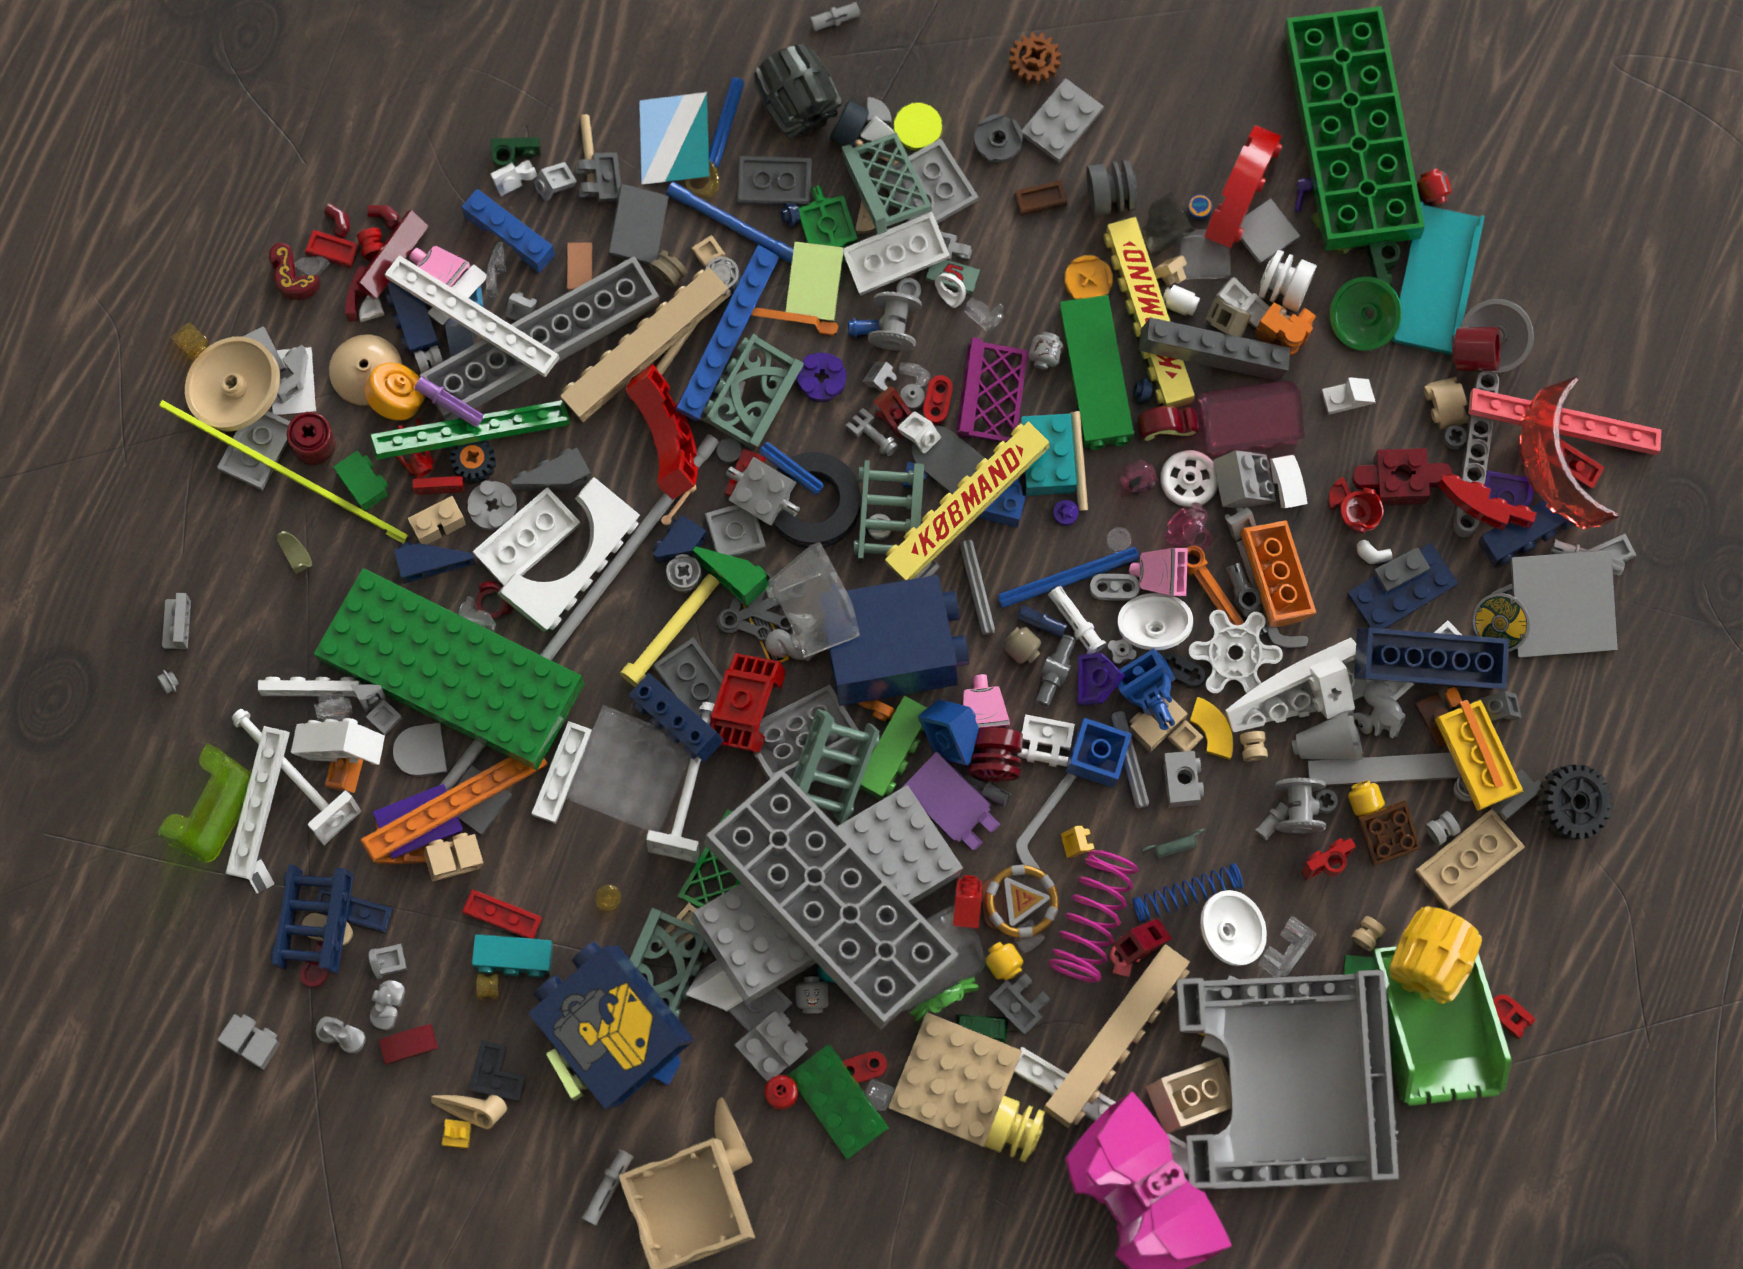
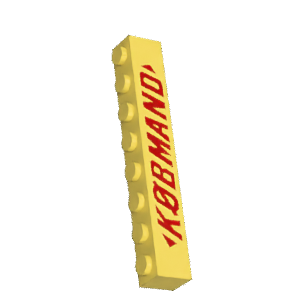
(1145, 302)
(968, 502)

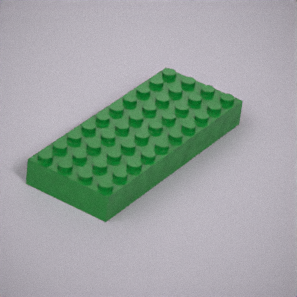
(1353, 128)
(450, 668)

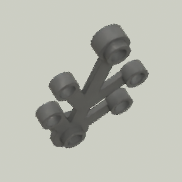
(756, 609)

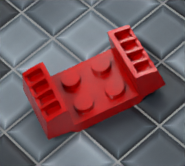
(744, 700)

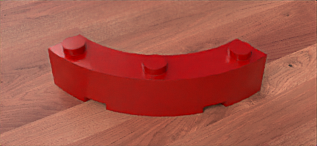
(1242, 185)
(669, 429)

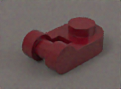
(311, 974)

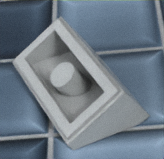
(369, 695)

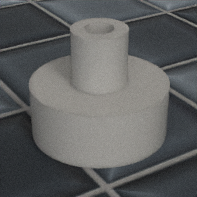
(913, 396)

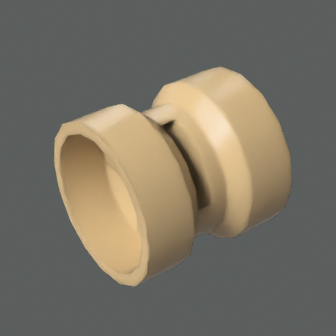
(1253, 746)
(1368, 933)

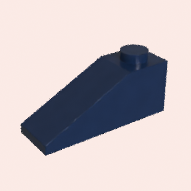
(424, 561)

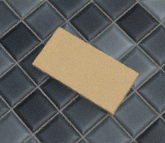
(1469, 859)

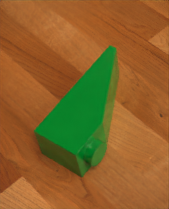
(734, 573)

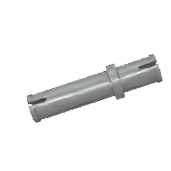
(607, 1187)

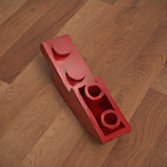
(1475, 501)

